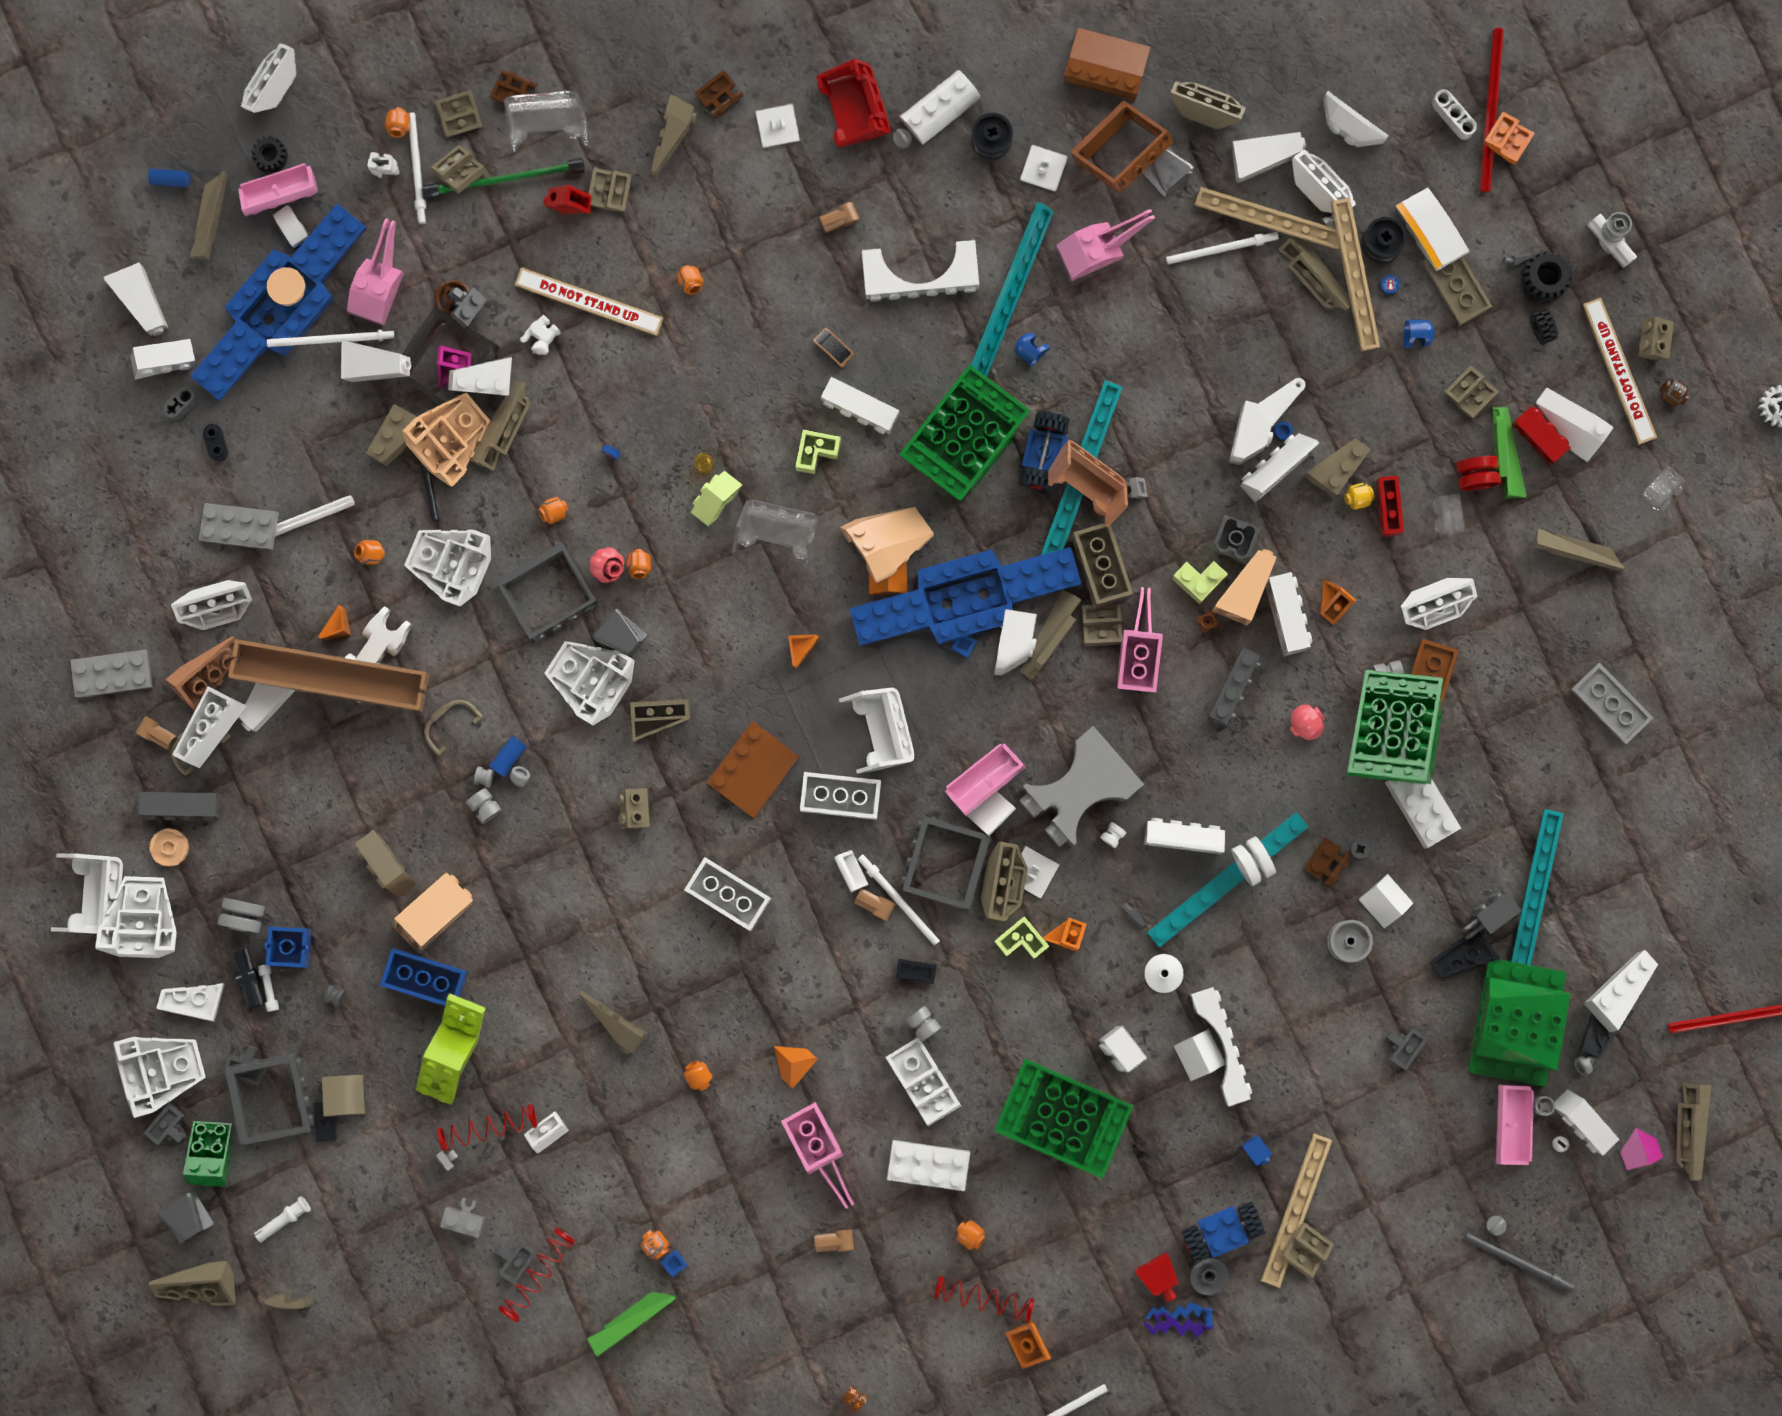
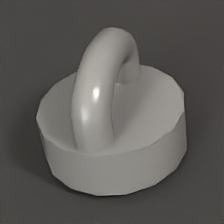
(902, 138)
(519, 776)
(1584, 1065)
(1496, 1225)

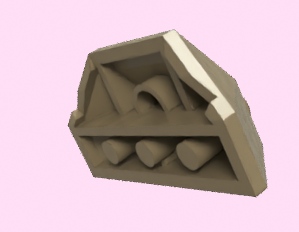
(1206, 105)
(1003, 881)

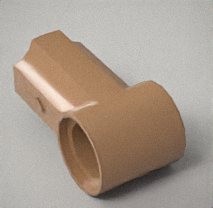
(844, 216)
(154, 732)
(877, 905)
(839, 1241)

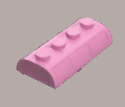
(277, 189)
(984, 779)
(1514, 1125)

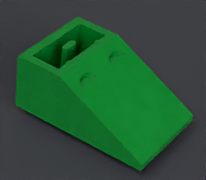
(208, 1154)

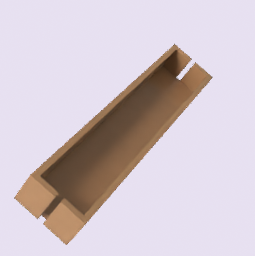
(328, 675)

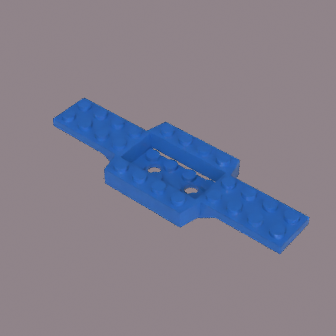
(249, 337)
(1006, 587)

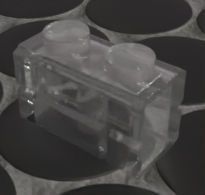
(1662, 488)
(1448, 515)

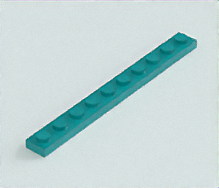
(1012, 288)
(1091, 443)
(1222, 883)
(1536, 887)

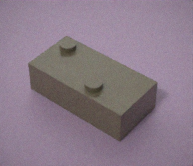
(1101, 565)

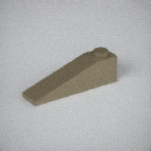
(678, 120)
(622, 1031)
(205, 1282)

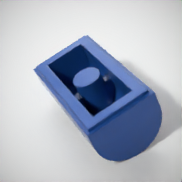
(169, 178)
(508, 756)

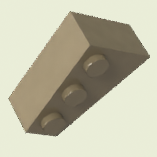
(390, 438)
(1337, 469)
(654, 716)
(384, 864)

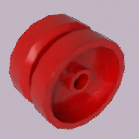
(1478, 473)

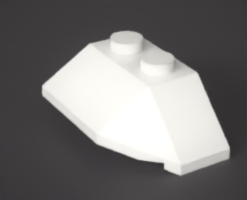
(270, 80)
(1350, 124)
(1319, 181)
(1438, 602)
(213, 605)

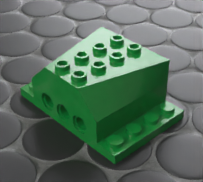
(965, 433)
(1397, 727)
(1519, 1022)
(1063, 1118)

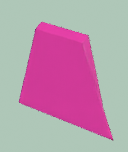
(449, 360)
(1640, 1150)

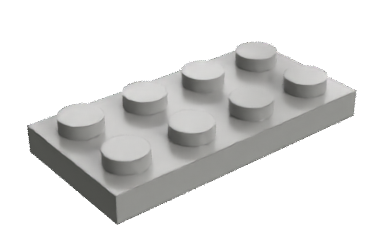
(238, 526)
(111, 673)
(1612, 703)

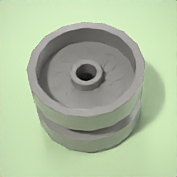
(241, 915)
(1361, 942)

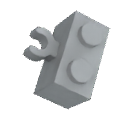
(463, 1220)

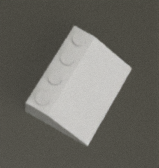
(1278, 466)

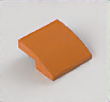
(1509, 138)

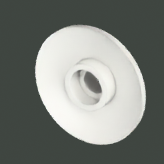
(1154, 977)

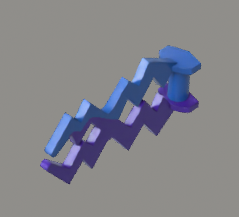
(1172, 1321)

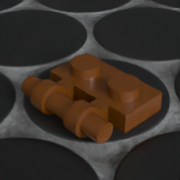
(504, 89)
(714, 90)
(1323, 857)

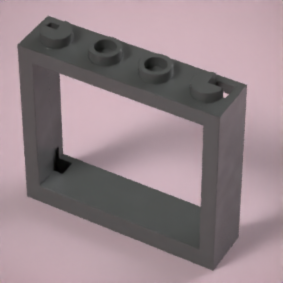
(533, 565)
(912, 861)
(238, 1102)

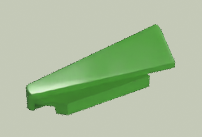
(1507, 454)
(629, 1321)

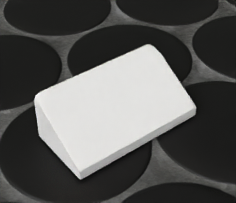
(546, 1133)

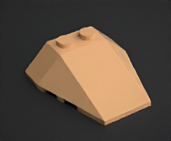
(447, 437)
(887, 539)

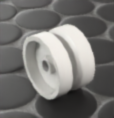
(1253, 861)

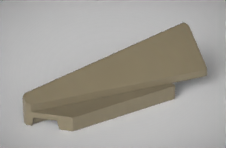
(209, 217)
(1314, 274)
(502, 427)
(1577, 550)
(1052, 633)
(1693, 1128)

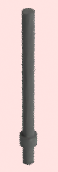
(1553, 1278)

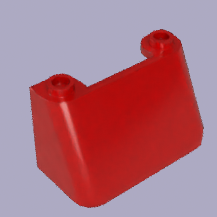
(854, 102)

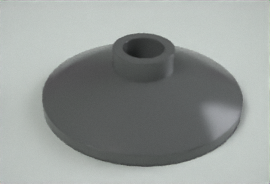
(1215, 1281)

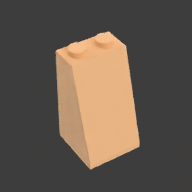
(1245, 592)
(432, 912)

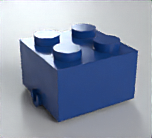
(288, 947)

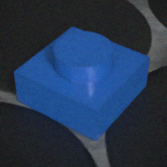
(964, 646)
(674, 1263)

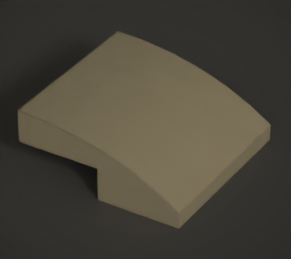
(459, 113)
(458, 169)
(609, 189)
(1471, 392)
(1102, 625)
(343, 1095)
(1306, 1250)
(286, 1301)

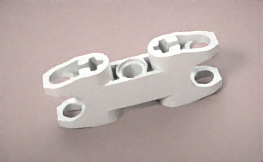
(381, 639)

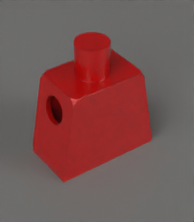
(560, 200)
(1159, 1276)

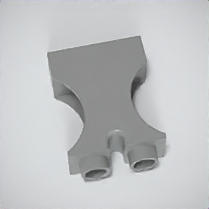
(1093, 777)

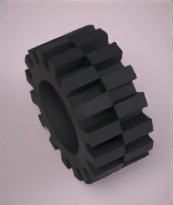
(264, 144)
(1543, 326)

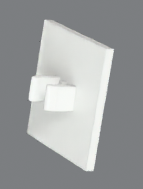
(777, 126)
(1043, 168)
(992, 813)
(1039, 871)

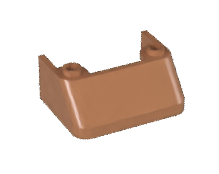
(1092, 479)

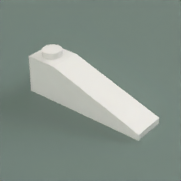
(1576, 424)

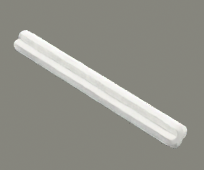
(314, 515)

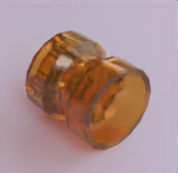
(850, 1396)

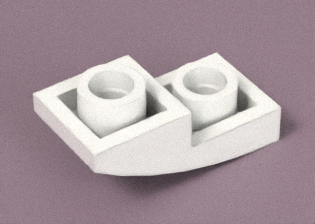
(290, 226)

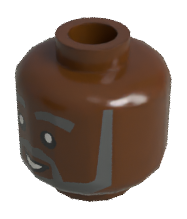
(1674, 392)

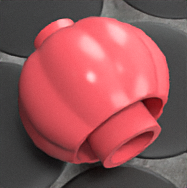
(606, 565)
(1307, 722)

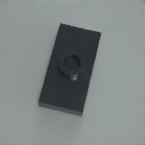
(916, 971)
(324, 1125)

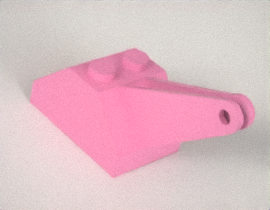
(1097, 246)
(376, 283)
(1140, 654)
(815, 1144)

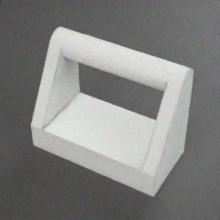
(851, 871)

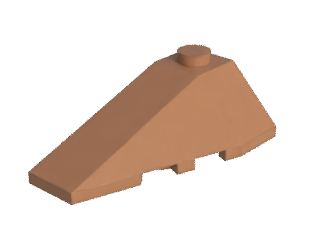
(202, 672)

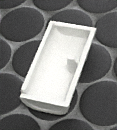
(940, 107)

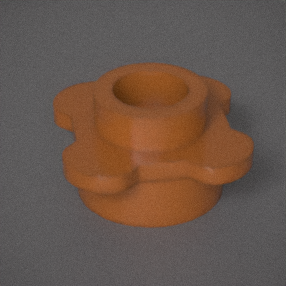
(1208, 616)

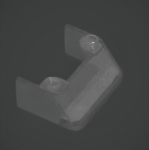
(544, 113)
(778, 526)

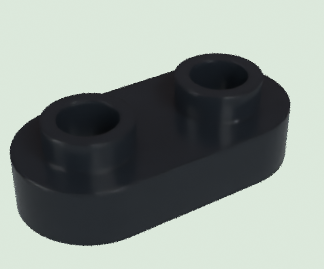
(214, 442)

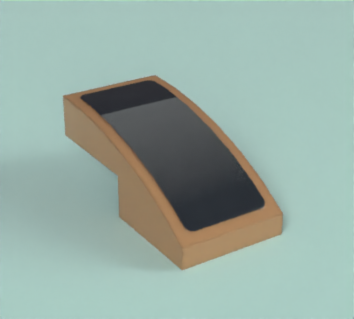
(834, 347)

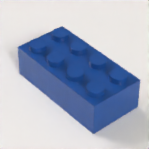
(422, 977)

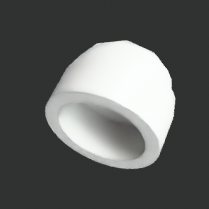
(1558, 1147)

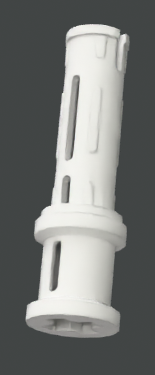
(289, 1215)

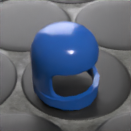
(1420, 330)
(1028, 351)

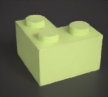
(815, 445)
(715, 497)
(1197, 584)
(1022, 934)

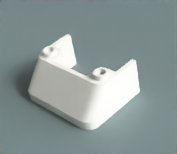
(1015, 641)
(886, 727)
(101, 884)

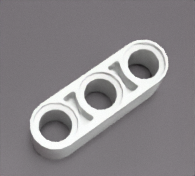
(1453, 105)

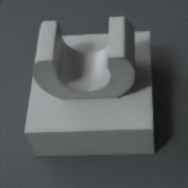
(1137, 487)
(445, 1160)

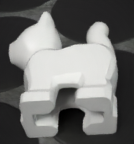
(381, 165)
(543, 334)

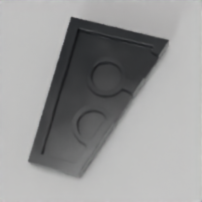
(1464, 956)
(1598, 1037)

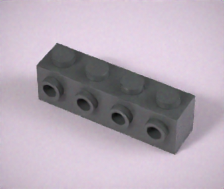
(1233, 687)
(179, 805)

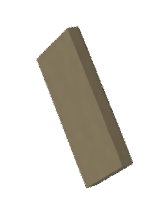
(1459, 290)

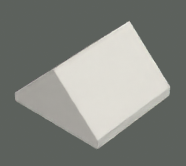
(1386, 901)
(1199, 1055)

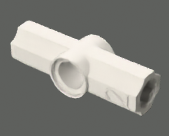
(1619, 250)

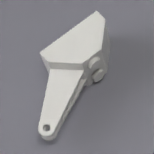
(1257, 419)

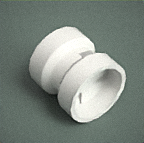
(1113, 835)

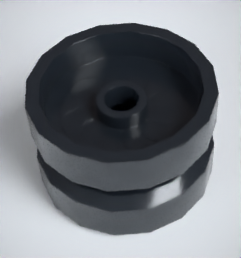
(1002, 135)
(1384, 229)

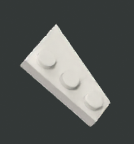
(195, 1002)

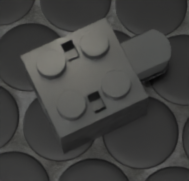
(1491, 915)

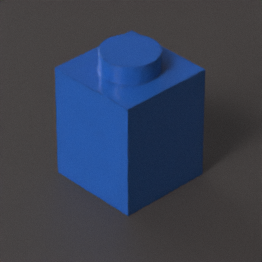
(1256, 1150)

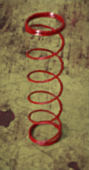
(442, 1140)
(1029, 1309)
(513, 1315)

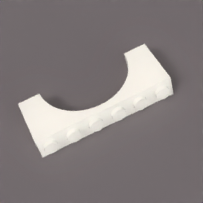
(883, 283)

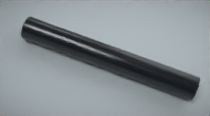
(430, 494)

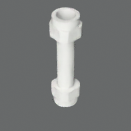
(271, 1003)

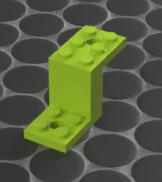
(450, 1049)

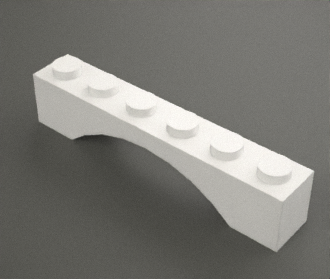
(1233, 1084)

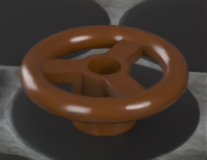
(446, 285)

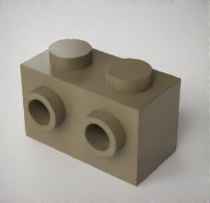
(1656, 338)
(633, 808)

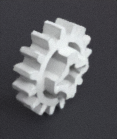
(1772, 405)

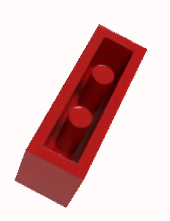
(1541, 435)
(1389, 506)

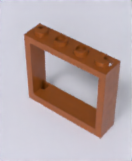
(1106, 130)

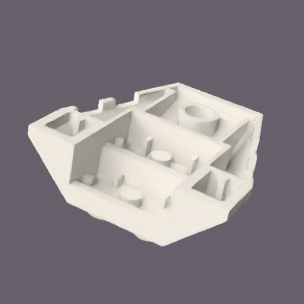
(450, 562)
(590, 679)
(138, 920)
(156, 1070)

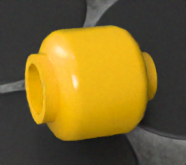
(1359, 496)

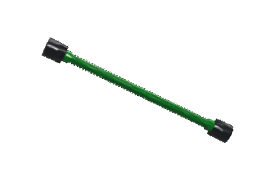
(573, 166)

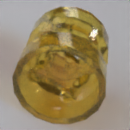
(706, 466)

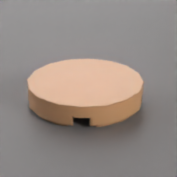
(286, 286)
(169, 847)

